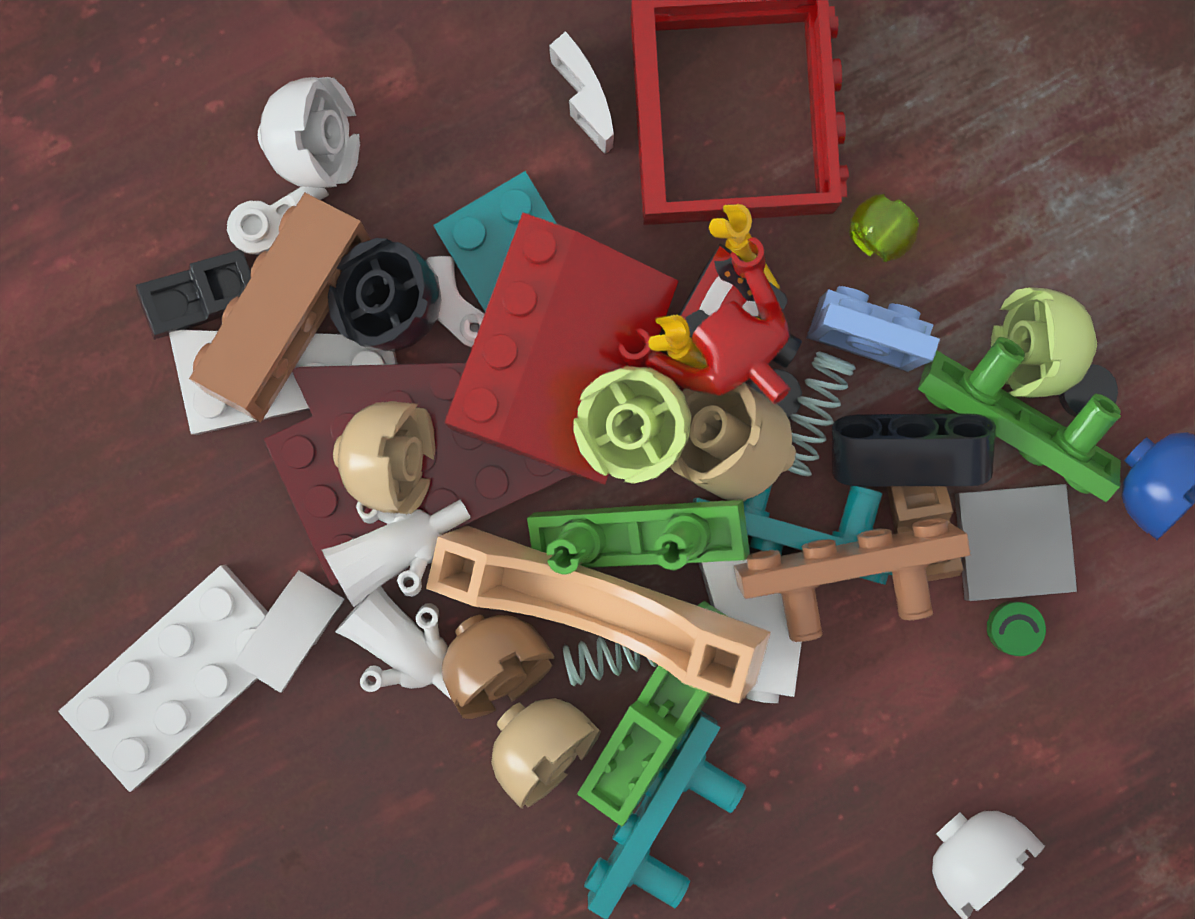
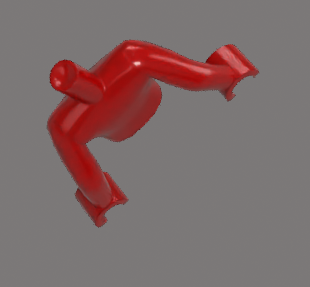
(731, 341)

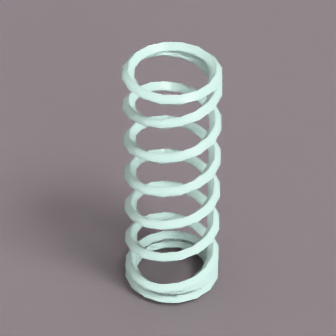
(820, 362)
(601, 644)

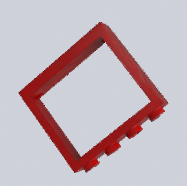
(823, 80)

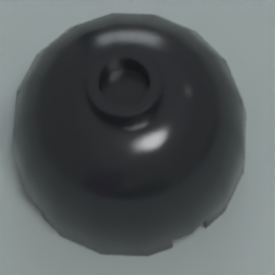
(384, 296)

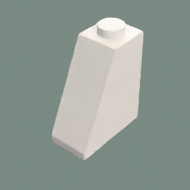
(767, 612)

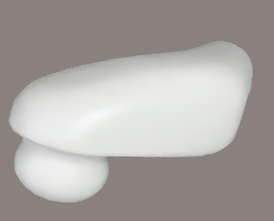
(455, 313)

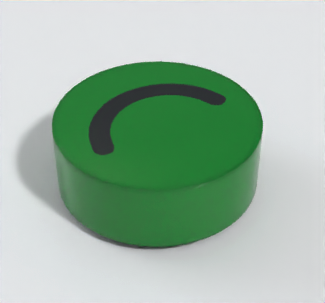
(1016, 628)

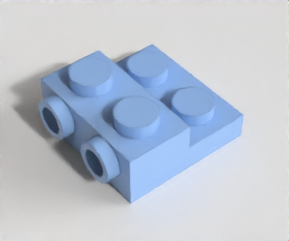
(877, 333)

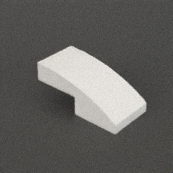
(589, 104)
(289, 631)

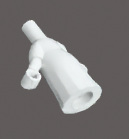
(387, 551)
(397, 640)

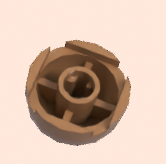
(491, 661)

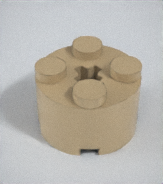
(735, 443)

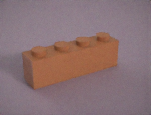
(278, 309)

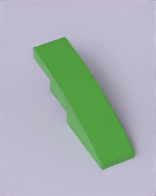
(643, 743)

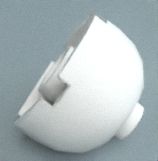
(308, 133)
(980, 858)

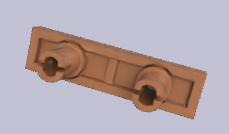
(873, 553)

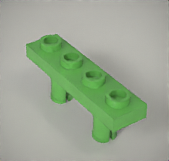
(1037, 437)
(641, 535)

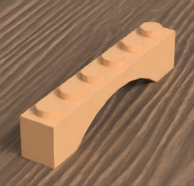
(681, 637)

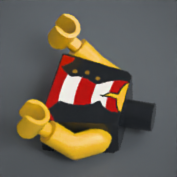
(715, 288)

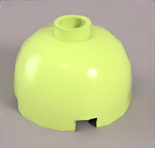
(1055, 339)
(632, 423)

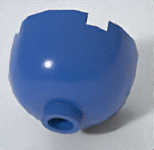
(1160, 482)

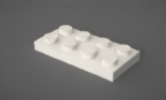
(169, 680)

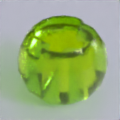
(884, 227)

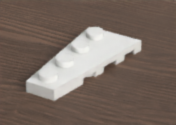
(211, 414)

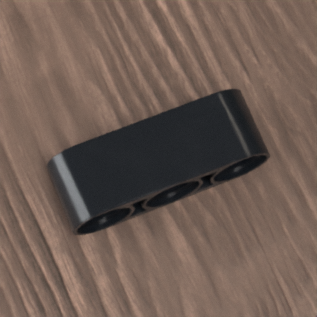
(913, 449)

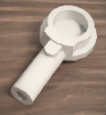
(256, 224)

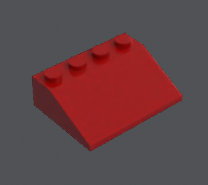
(549, 336)

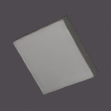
(1016, 542)

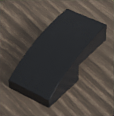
(194, 294)

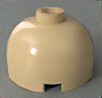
(384, 454)
(539, 746)

